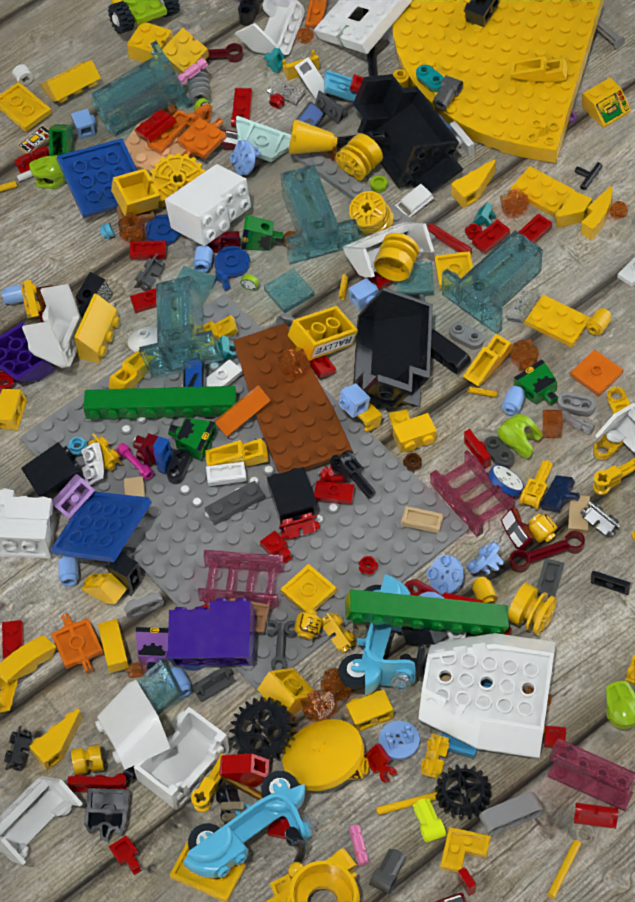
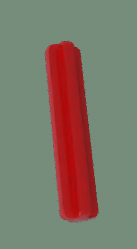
(448, 239)

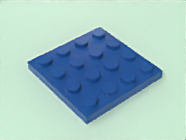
(91, 174)
(101, 526)

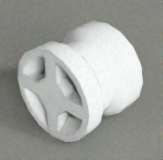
(22, 74)

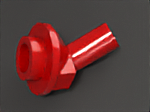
(328, 475)

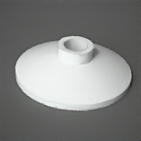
(142, 337)

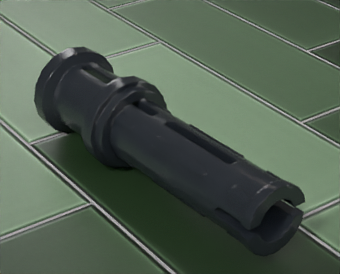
(378, 136)

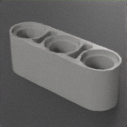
(511, 813)

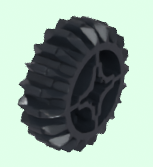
(447, 797)

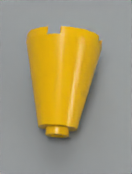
(310, 139)

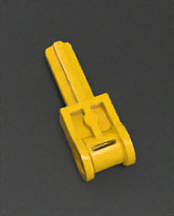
(611, 477)
(536, 488)
(207, 789)

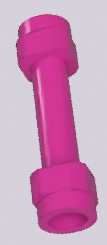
(125, 452)

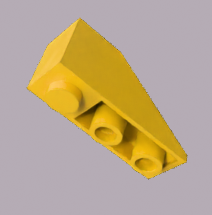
(471, 186)
(54, 744)

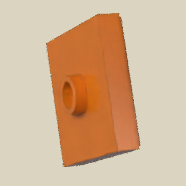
(596, 373)

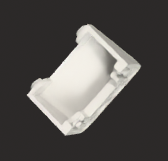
(132, 727)

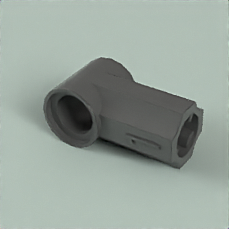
(448, 89)
(385, 876)

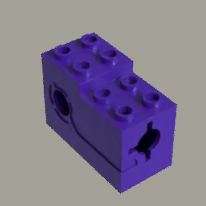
(212, 635)

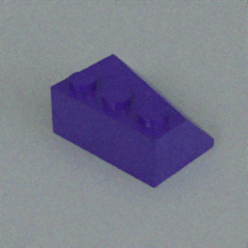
(18, 360)

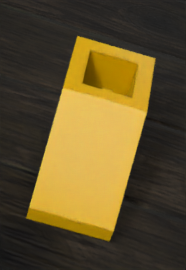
(573, 210)
(104, 587)

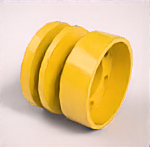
(359, 156)
(371, 212)
(396, 257)
(535, 610)

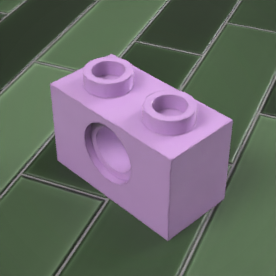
(72, 496)

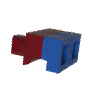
(153, 451)

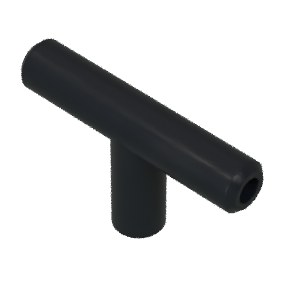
(589, 175)

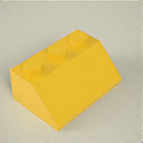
(71, 81)
(96, 330)

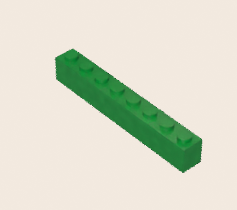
(158, 402)
(426, 612)

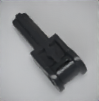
(352, 469)

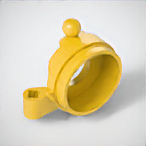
(329, 875)

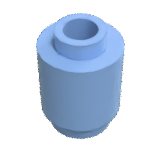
(203, 258)
(12, 294)
(513, 400)
(68, 571)
(183, 681)

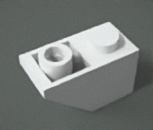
(310, 76)

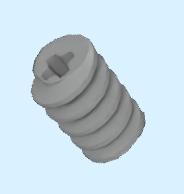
(199, 86)

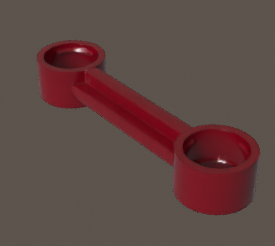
(225, 53)
(547, 551)

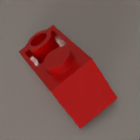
(244, 768)

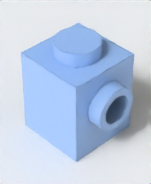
(83, 123)
(362, 293)
(353, 400)

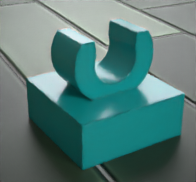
(274, 59)
(483, 215)
(225, 347)

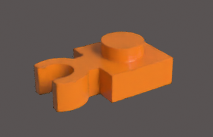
(203, 112)

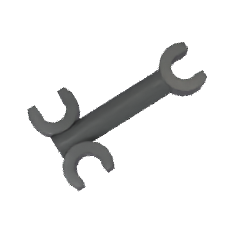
(280, 630)

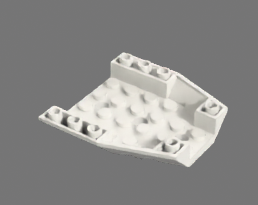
(491, 717)

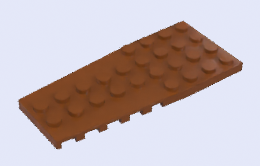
(299, 419)

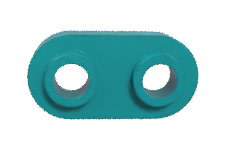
(427, 76)

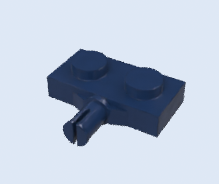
(559, 493)

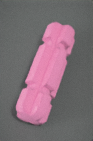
(193, 70)
(358, 845)

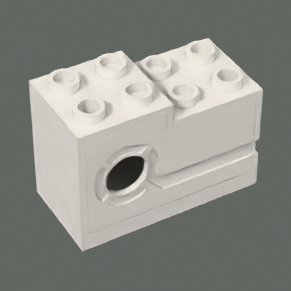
(208, 204)
(26, 525)

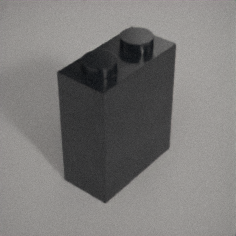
(51, 470)
(292, 494)

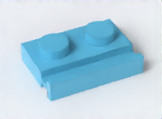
(338, 85)

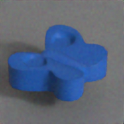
(223, 278)

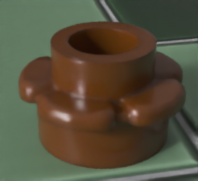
(412, 457)

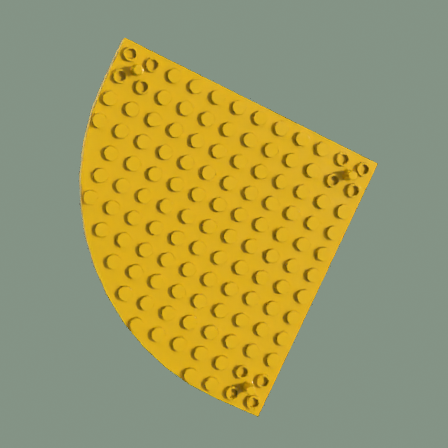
(493, 107)

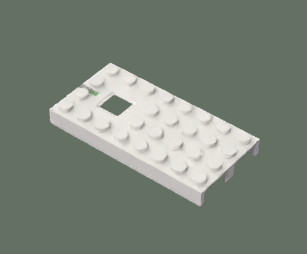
(360, 34)

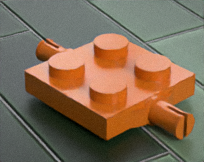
(202, 138)
(77, 643)

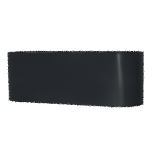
(248, 11)
(448, 353)

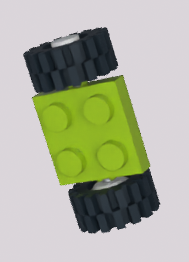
(126, 12)

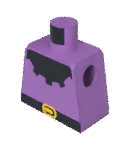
(151, 645)

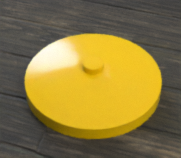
(324, 754)

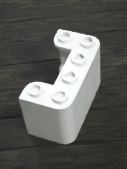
(183, 767)

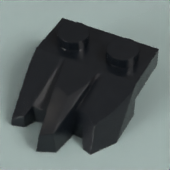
(107, 811)

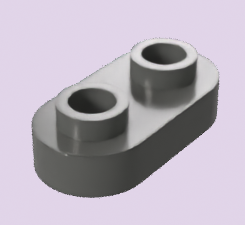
(498, 451)

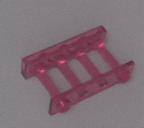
(462, 508)
(235, 561)
(591, 774)

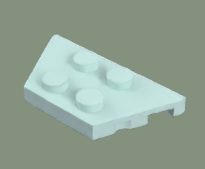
(270, 141)

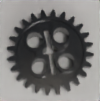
(277, 719)

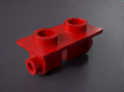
(23, 162)
(291, 527)
(596, 815)

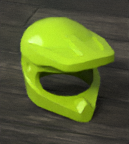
(47, 168)
(513, 434)
(620, 705)

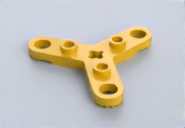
(615, 406)

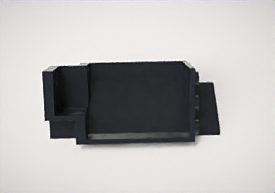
(419, 141)
(393, 349)

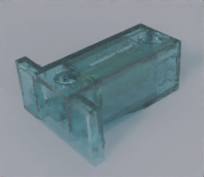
(139, 93)
(312, 217)
(494, 280)
(179, 330)

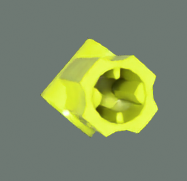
(430, 825)

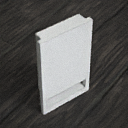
(415, 200)

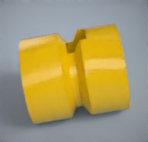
(87, 759)

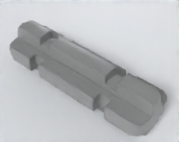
(577, 422)

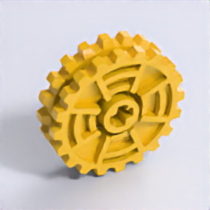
(171, 170)

